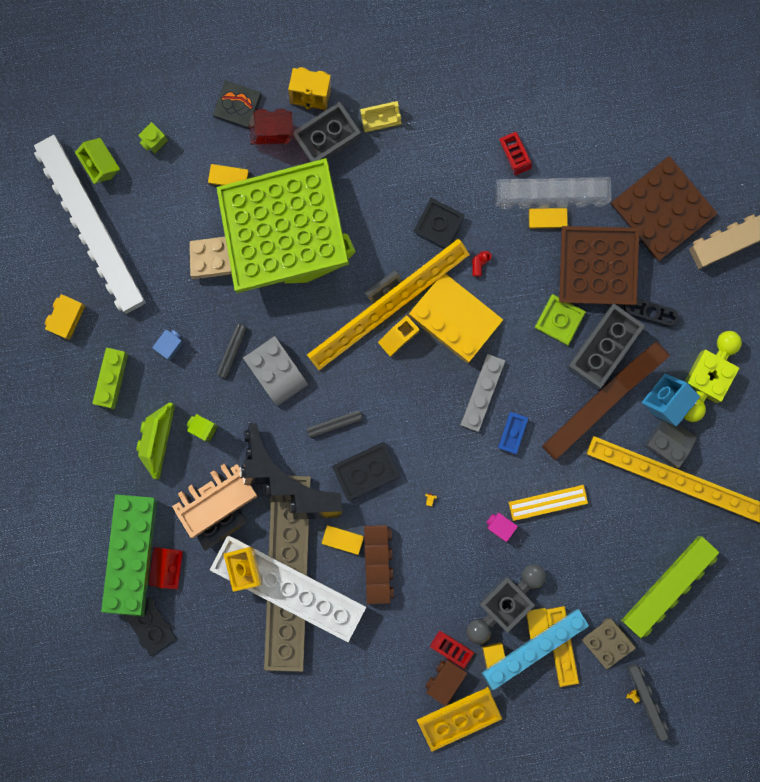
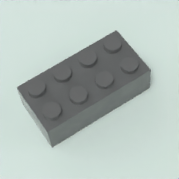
(605, 346)

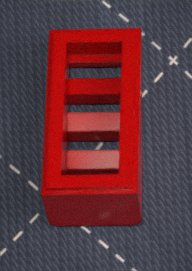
(520, 164)
(438, 641)

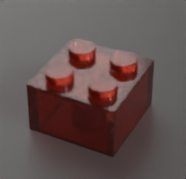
(271, 127)

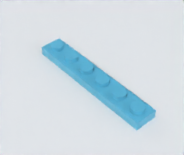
(535, 649)

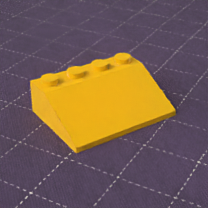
(455, 318)

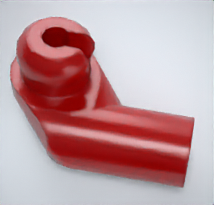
(478, 261)

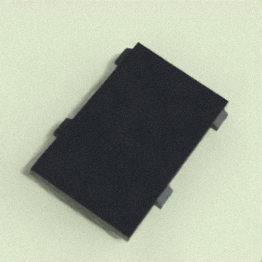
(221, 529)
(152, 628)

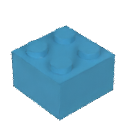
(670, 399)

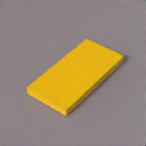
(459, 719)

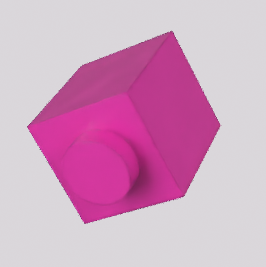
(501, 526)

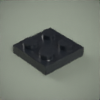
(438, 223)

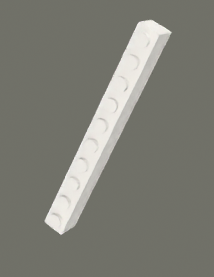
(89, 224)

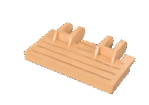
(215, 501)

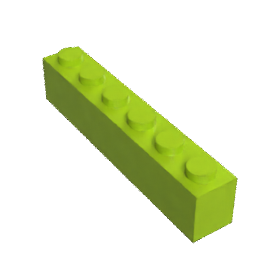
(670, 586)

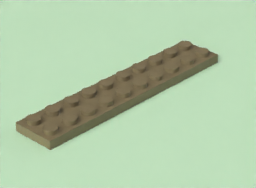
(284, 629)

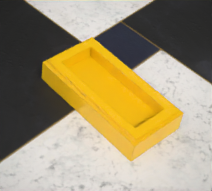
(225, 175)
(547, 218)
(342, 539)
(536, 622)

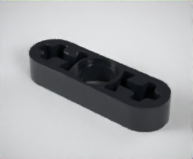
(663, 320)

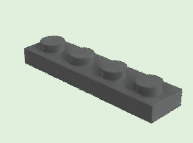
(652, 710)

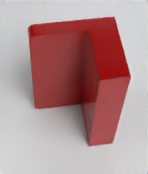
(165, 568)

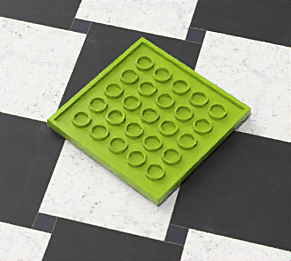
(282, 226)

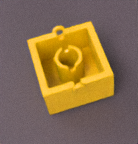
(309, 88)

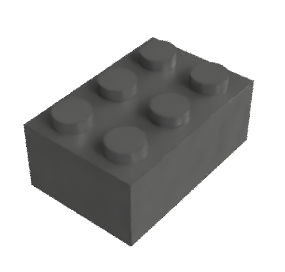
(327, 134)

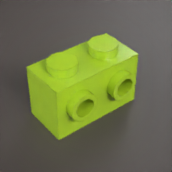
(97, 160)

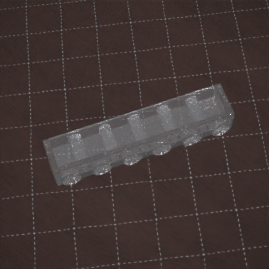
(552, 192)

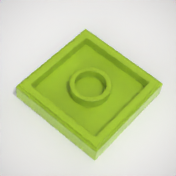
(559, 320)

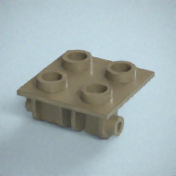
(608, 643)

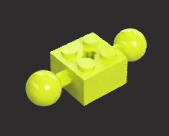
(722, 370)

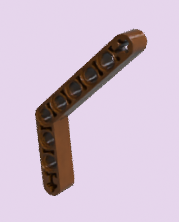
(605, 399)

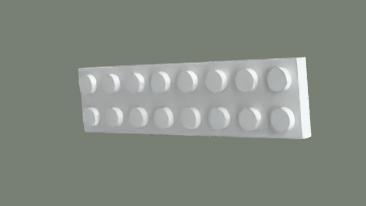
(298, 593)

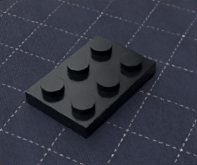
(365, 471)

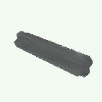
(231, 350)
(334, 424)

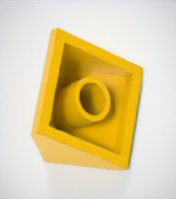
(242, 569)

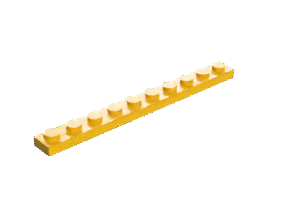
(388, 304)
(674, 478)

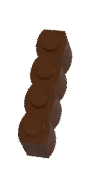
(377, 564)

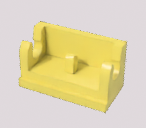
(380, 116)

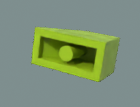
(201, 427)

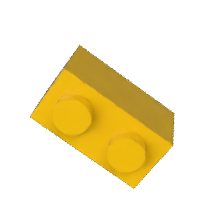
(64, 316)

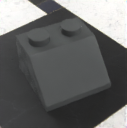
(671, 443)

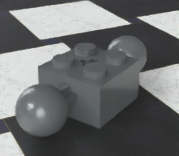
(532, 577)

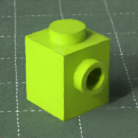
(152, 138)

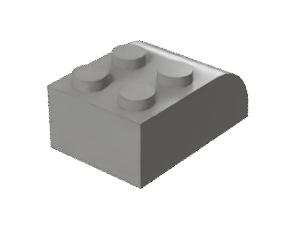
(275, 371)

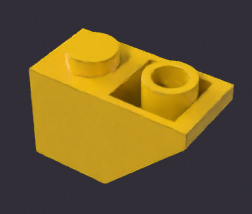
(398, 335)

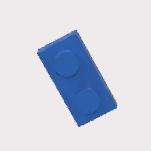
(512, 432)

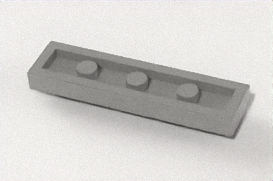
(482, 393)

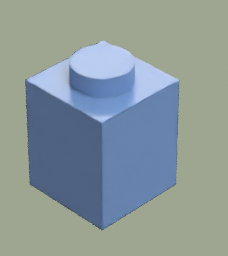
(168, 344)

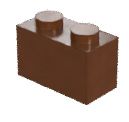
(445, 681)

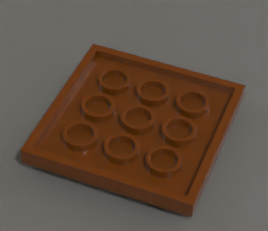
(663, 208)
(599, 265)

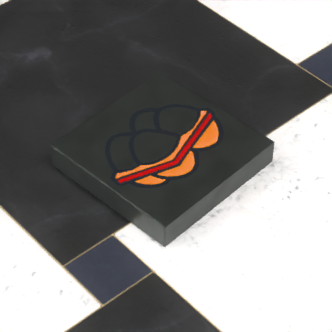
(236, 104)

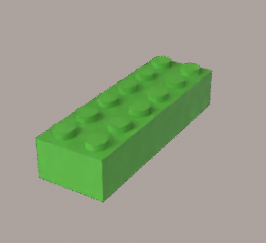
(129, 555)

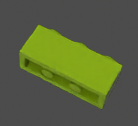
(110, 378)

